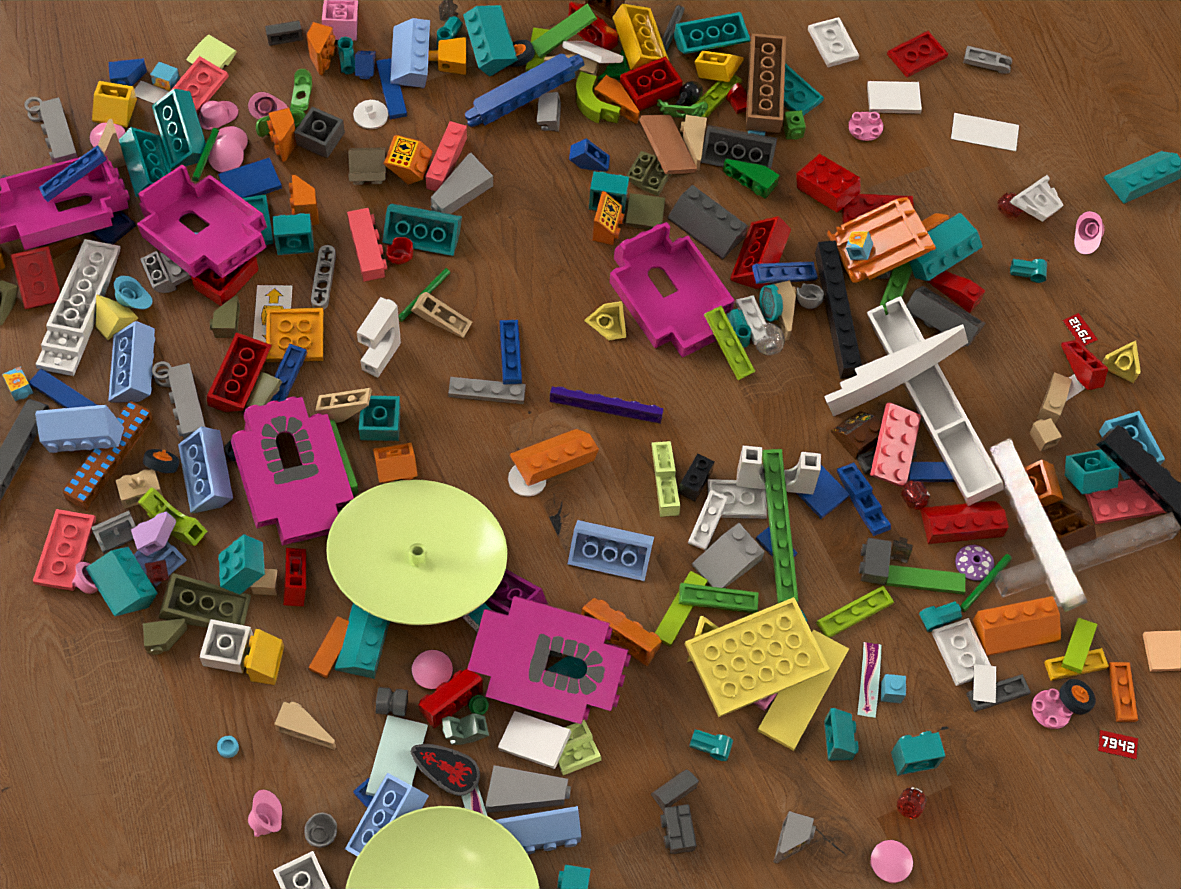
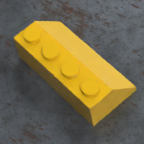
(638, 35)

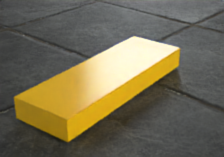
(1094, 662)

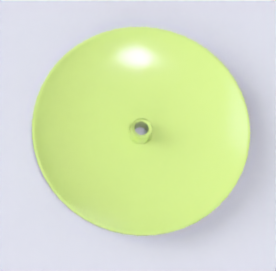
(416, 552)
(443, 851)

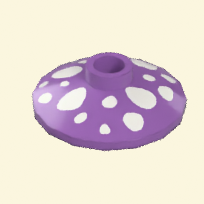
(974, 570)

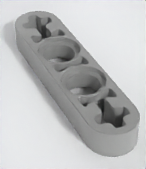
(323, 277)

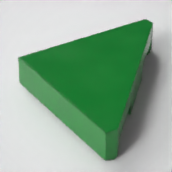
(614, 70)

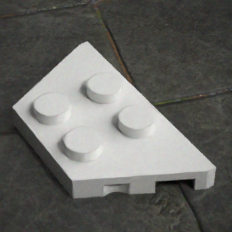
(1038, 200)

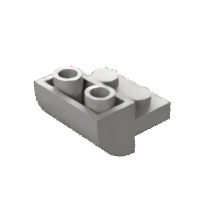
(163, 272)

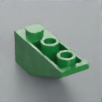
(754, 176)

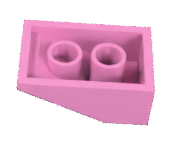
(342, 17)

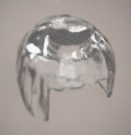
(772, 342)

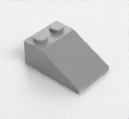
(729, 557)

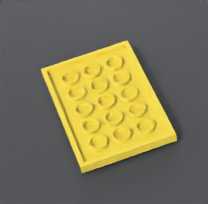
(756, 656)

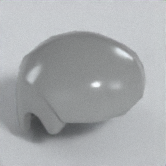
(810, 296)
(320, 830)

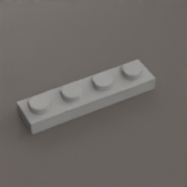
(486, 390)

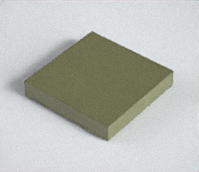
(644, 211)

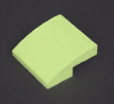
(212, 51)
(579, 749)

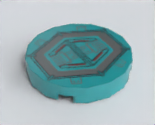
(771, 302)

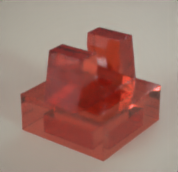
(157, 571)

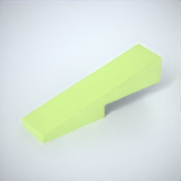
(665, 479)

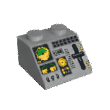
(794, 835)

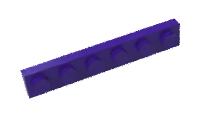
(605, 404)

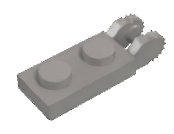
(987, 59)

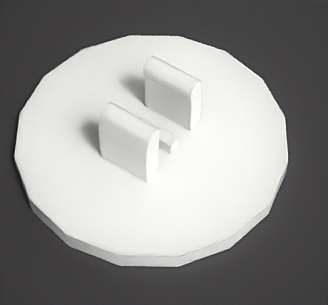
(370, 114)
(519, 485)

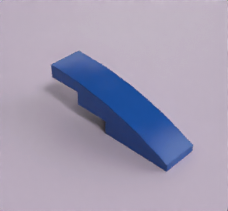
(863, 499)

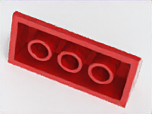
(761, 246)
(238, 373)
(964, 522)

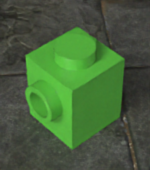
(794, 124)

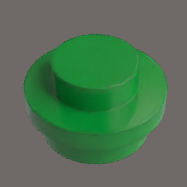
(478, 704)

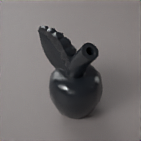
(690, 93)

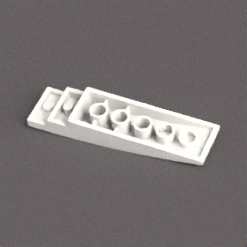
(76, 308)
(894, 369)

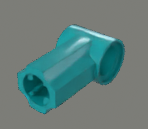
(450, 29)
(346, 55)
(1035, 269)
(740, 326)
(937, 617)
(717, 746)

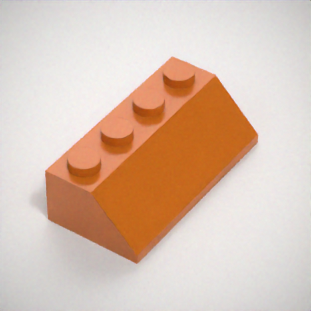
(555, 456)
(1018, 625)
(625, 633)

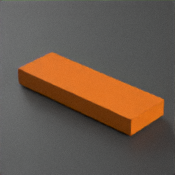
(330, 648)
(1123, 692)

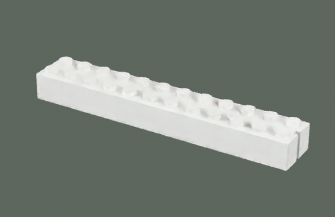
(939, 408)

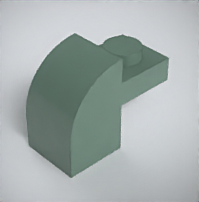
(465, 729)

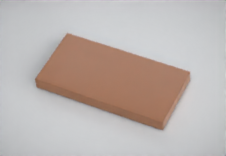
(668, 144)

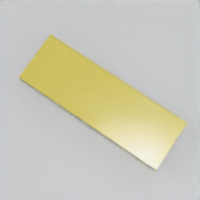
(796, 705)

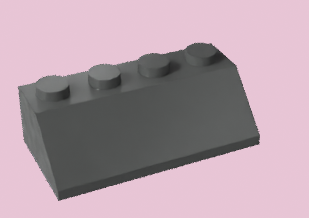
(737, 145)
(708, 222)
(942, 313)

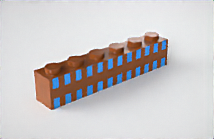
(103, 462)

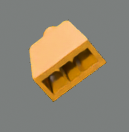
(450, 55)

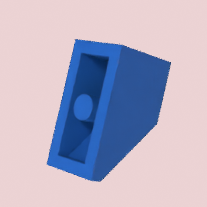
(365, 64)
(127, 71)
(589, 156)

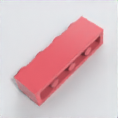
(446, 155)
(366, 244)

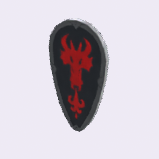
(447, 768)

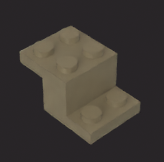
(367, 165)

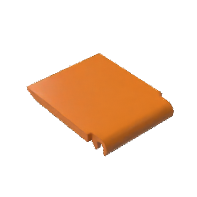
(896, 239)

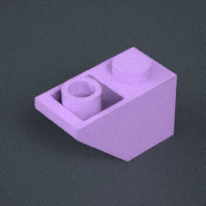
(153, 534)

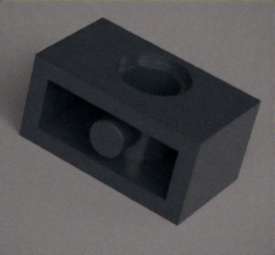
(696, 477)

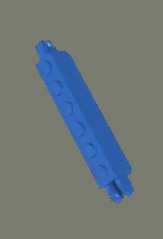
(523, 89)

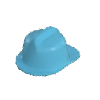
(131, 293)

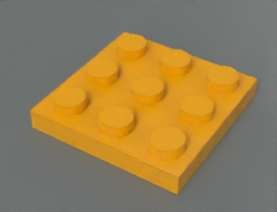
(298, 327)

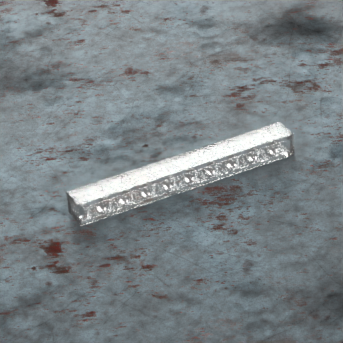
(1038, 526)
(1092, 553)

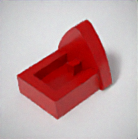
(737, 98)

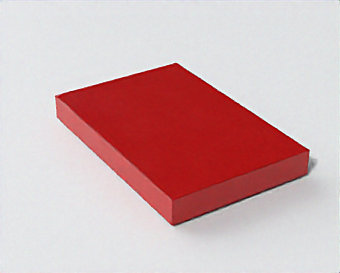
(917, 54)
(36, 277)

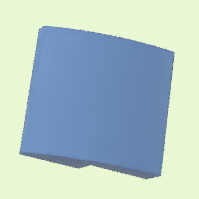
(169, 553)

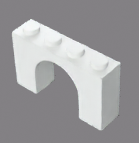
(382, 336)
(798, 479)

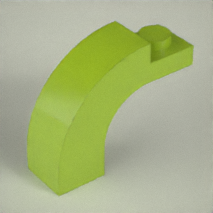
(589, 104)
(186, 528)

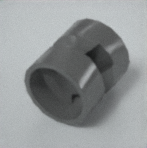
(391, 701)

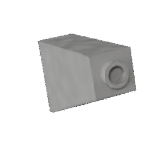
(462, 186)
(524, 790)

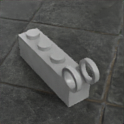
(55, 127)
(183, 395)

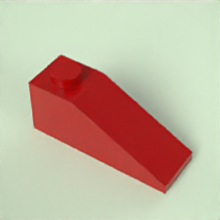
(958, 289)
(1085, 365)
(294, 577)

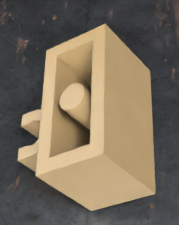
(135, 486)

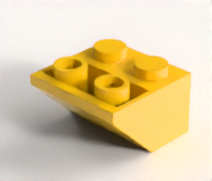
(717, 65)
(114, 103)
(264, 657)

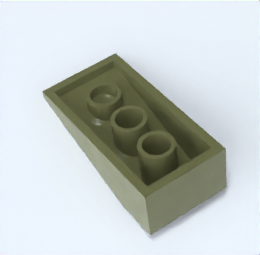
(201, 602)

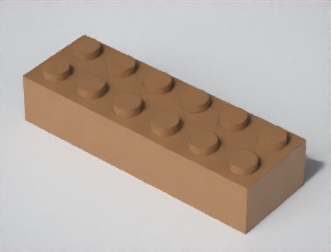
(765, 83)

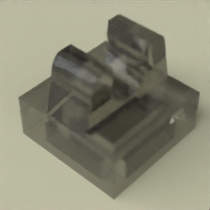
(447, 9)
(901, 550)

